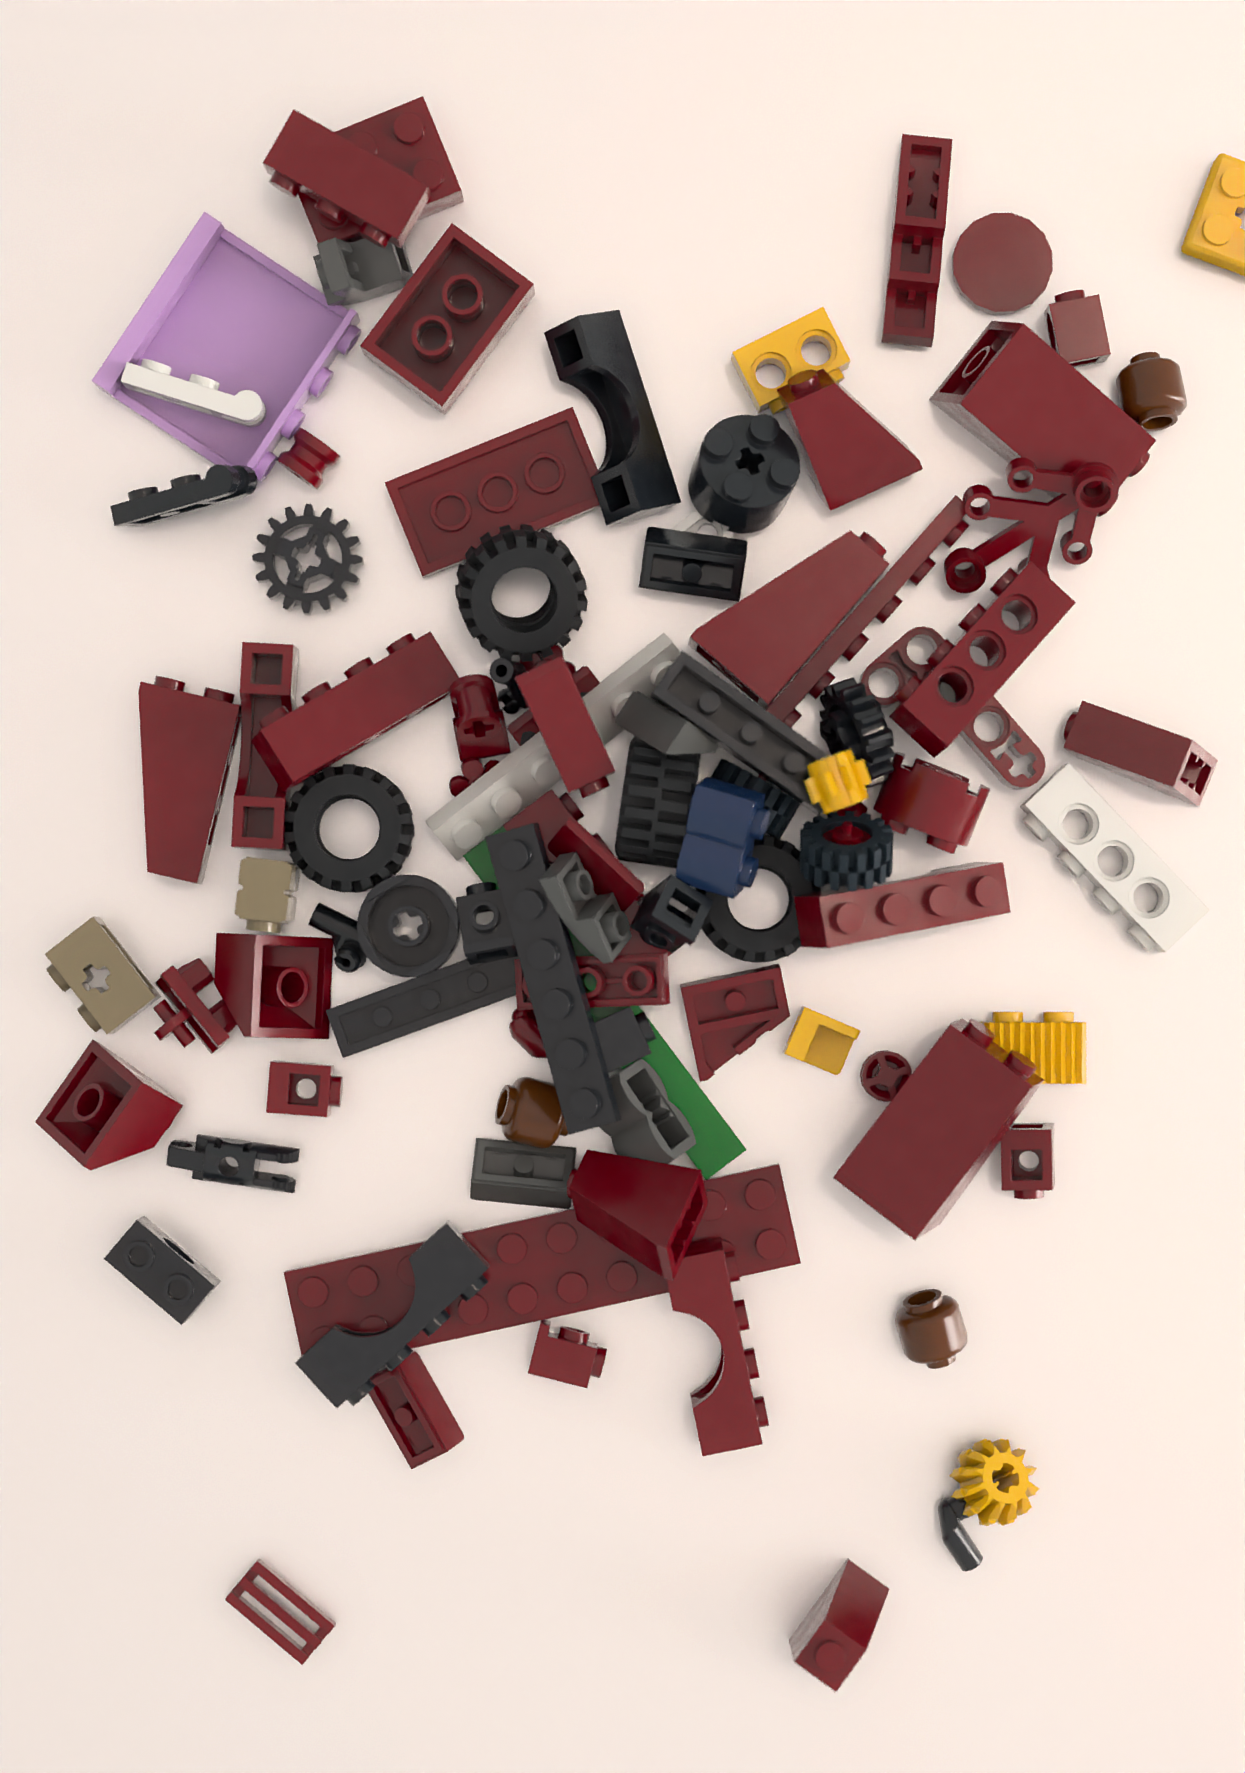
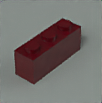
(345, 181)

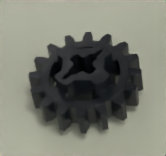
(287, 550)
(858, 725)

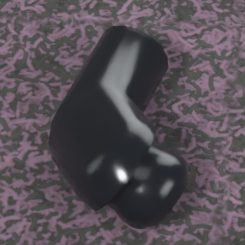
(344, 936)
(955, 1535)

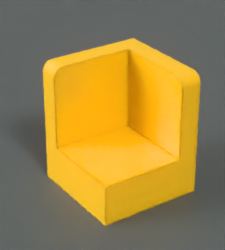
(820, 1041)

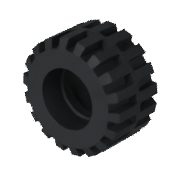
(533, 632)
(655, 805)
(304, 828)
(769, 943)

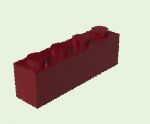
(355, 711)

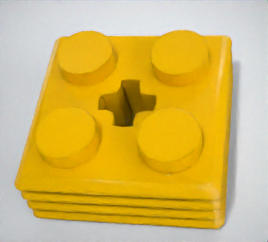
(1214, 228)

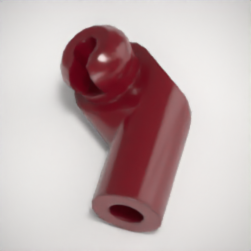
(526, 1032)

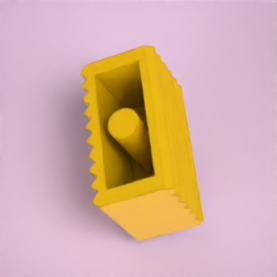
(1053, 1045)

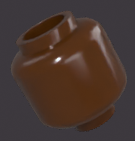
(1152, 391)
(530, 1113)
(931, 1328)

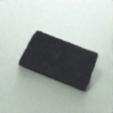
(693, 563)

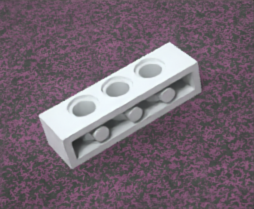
(1177, 905)

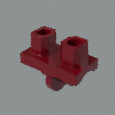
(181, 990)

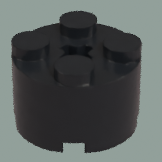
(744, 473)
(381, 917)

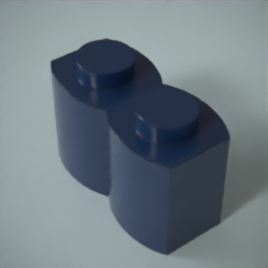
(721, 838)

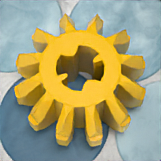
(998, 1500)

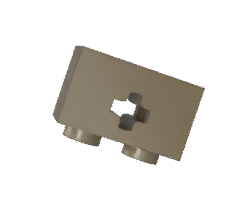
(98, 948)

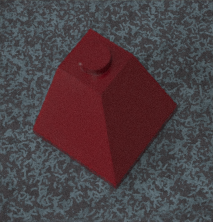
(275, 983)
(107, 1110)

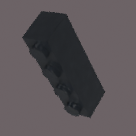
(740, 726)

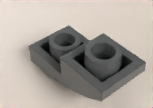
(590, 917)

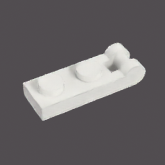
(197, 393)

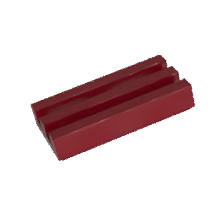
(313, 1639)

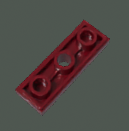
(626, 981)

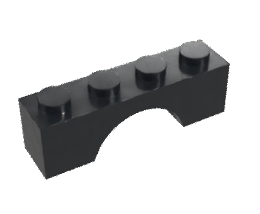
(599, 361)
(347, 1359)

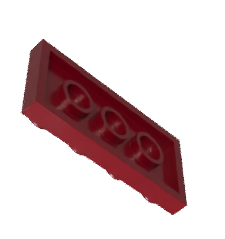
(522, 477)

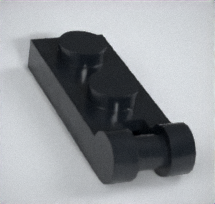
(186, 495)

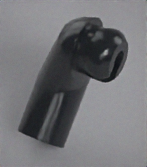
(504, 672)

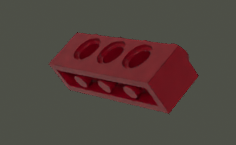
(1038, 608)

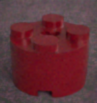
(930, 802)

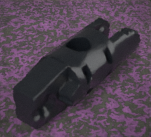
(209, 1163)

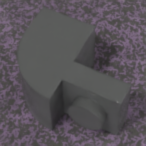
(360, 270)

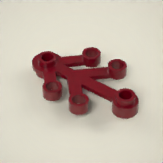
(1034, 519)

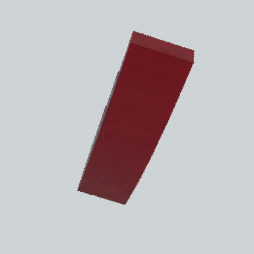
(917, 240)

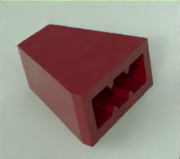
(842, 440)
(566, 727)
(1140, 752)
(639, 1206)
(839, 1625)

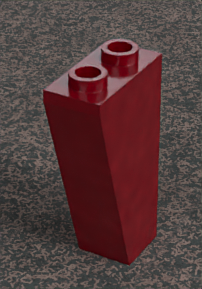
(185, 773)

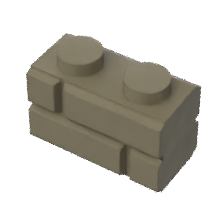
(267, 893)

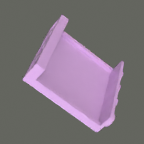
(239, 322)

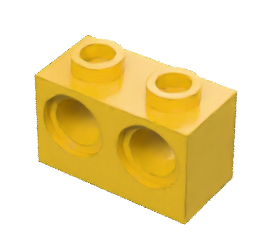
(784, 350)

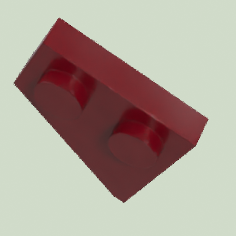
(731, 1013)

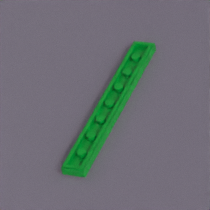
(715, 1140)

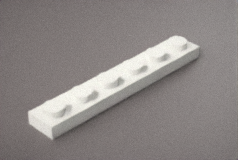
(530, 767)

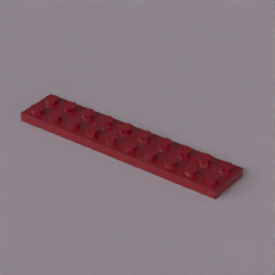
(539, 1267)

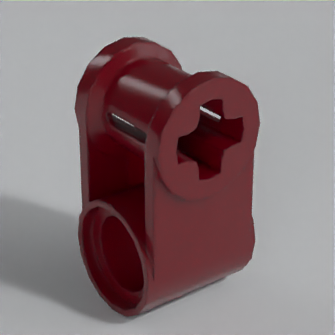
(478, 718)

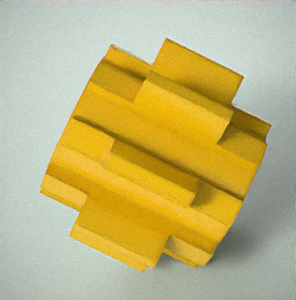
(837, 781)

